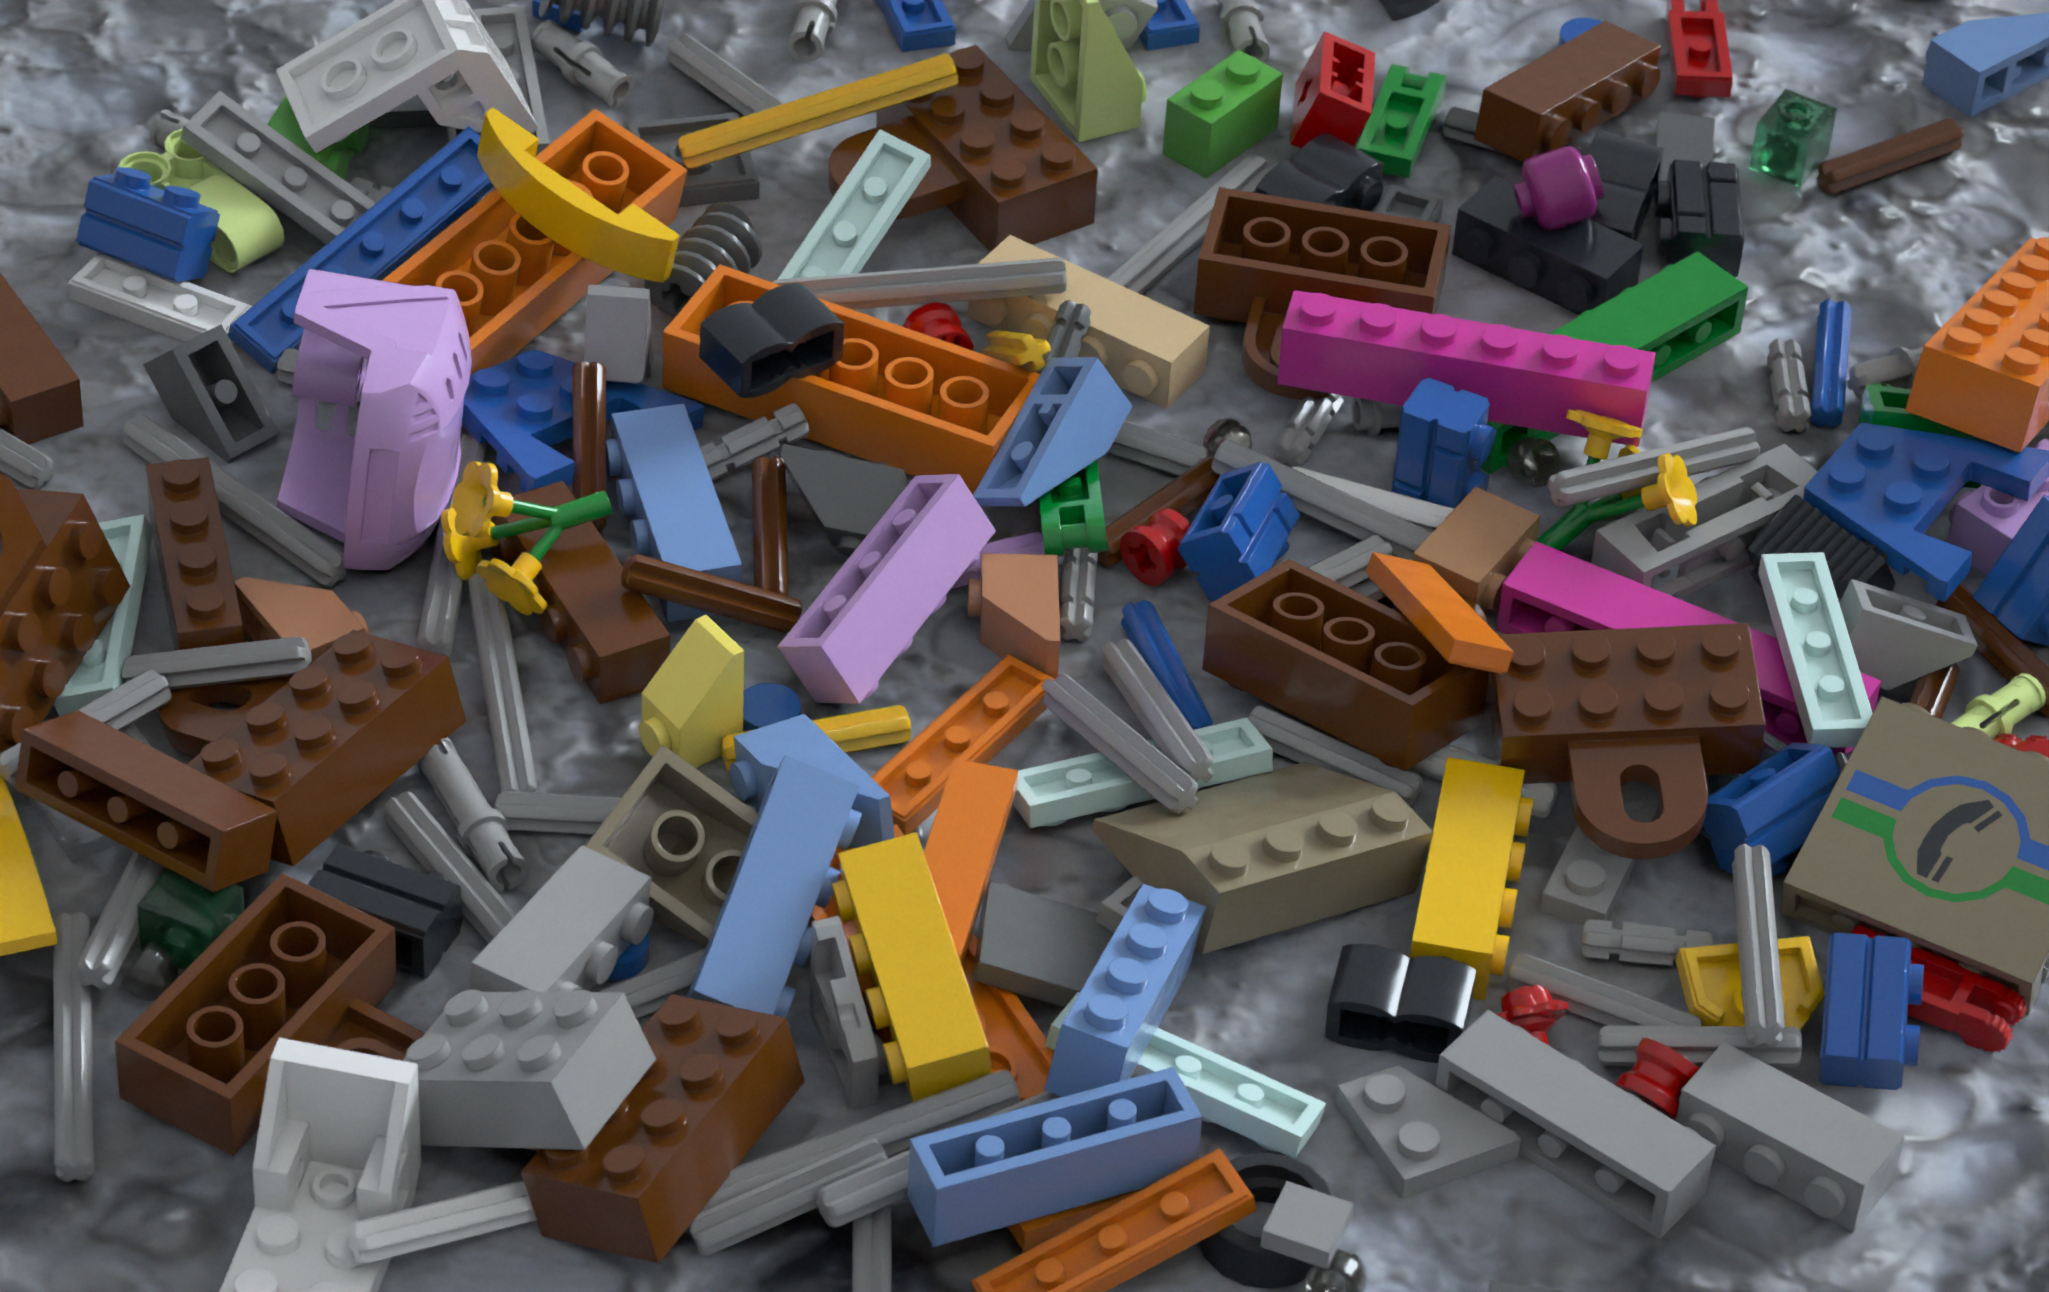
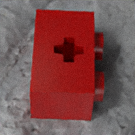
(1333, 92)

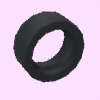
(1240, 1254)

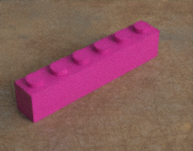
(1524, 374)
(1568, 594)

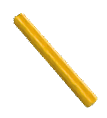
(818, 111)

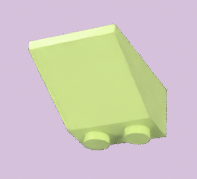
(1085, 69)

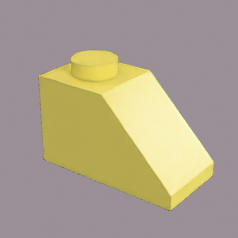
(695, 695)

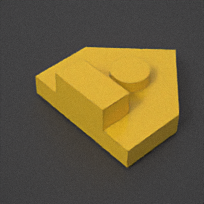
(1714, 985)

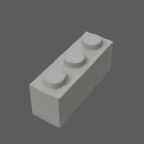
(569, 929)
(1790, 1136)

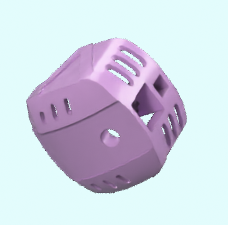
(400, 469)

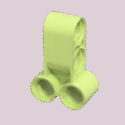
(246, 223)

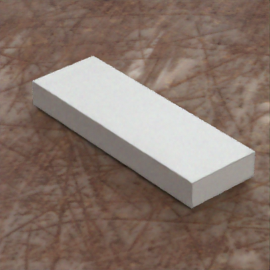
(152, 300)

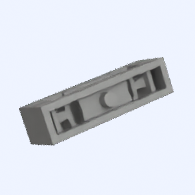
(1729, 516)

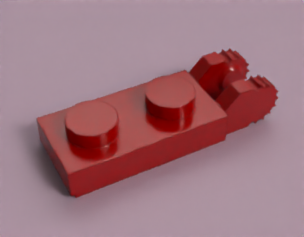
(1698, 50)
(1963, 1000)

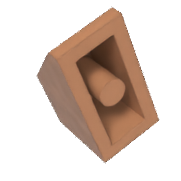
(1018, 608)
(291, 610)

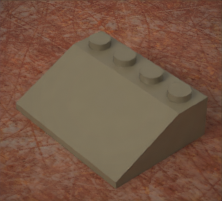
(1274, 850)

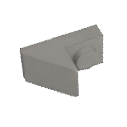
(619, 332)

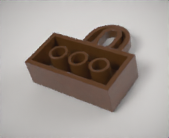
(991, 157)
(1271, 245)
(53, 598)
(1343, 664)
(1628, 710)
(320, 738)
(284, 970)
(674, 1136)

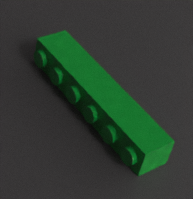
(1672, 313)

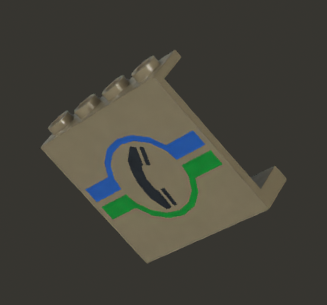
(1934, 844)

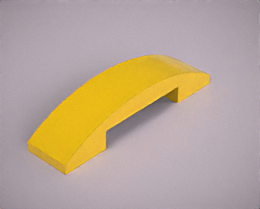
(563, 212)

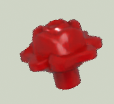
(1532, 1010)

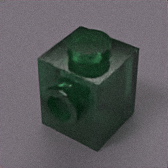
(1792, 138)
(186, 916)

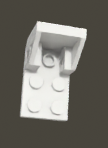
(398, 56)
(329, 1152)

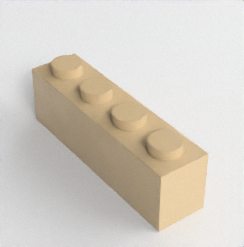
(1135, 338)

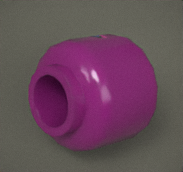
(1559, 188)

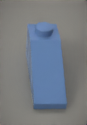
(1988, 60)
(1058, 432)
(798, 737)

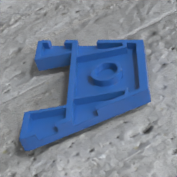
(529, 407)
(1897, 481)

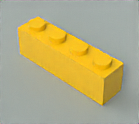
(1469, 868)
(913, 967)

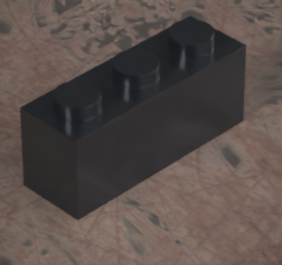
(1568, 266)

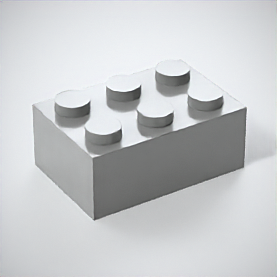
(527, 1068)

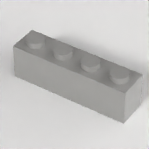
(1579, 1124)

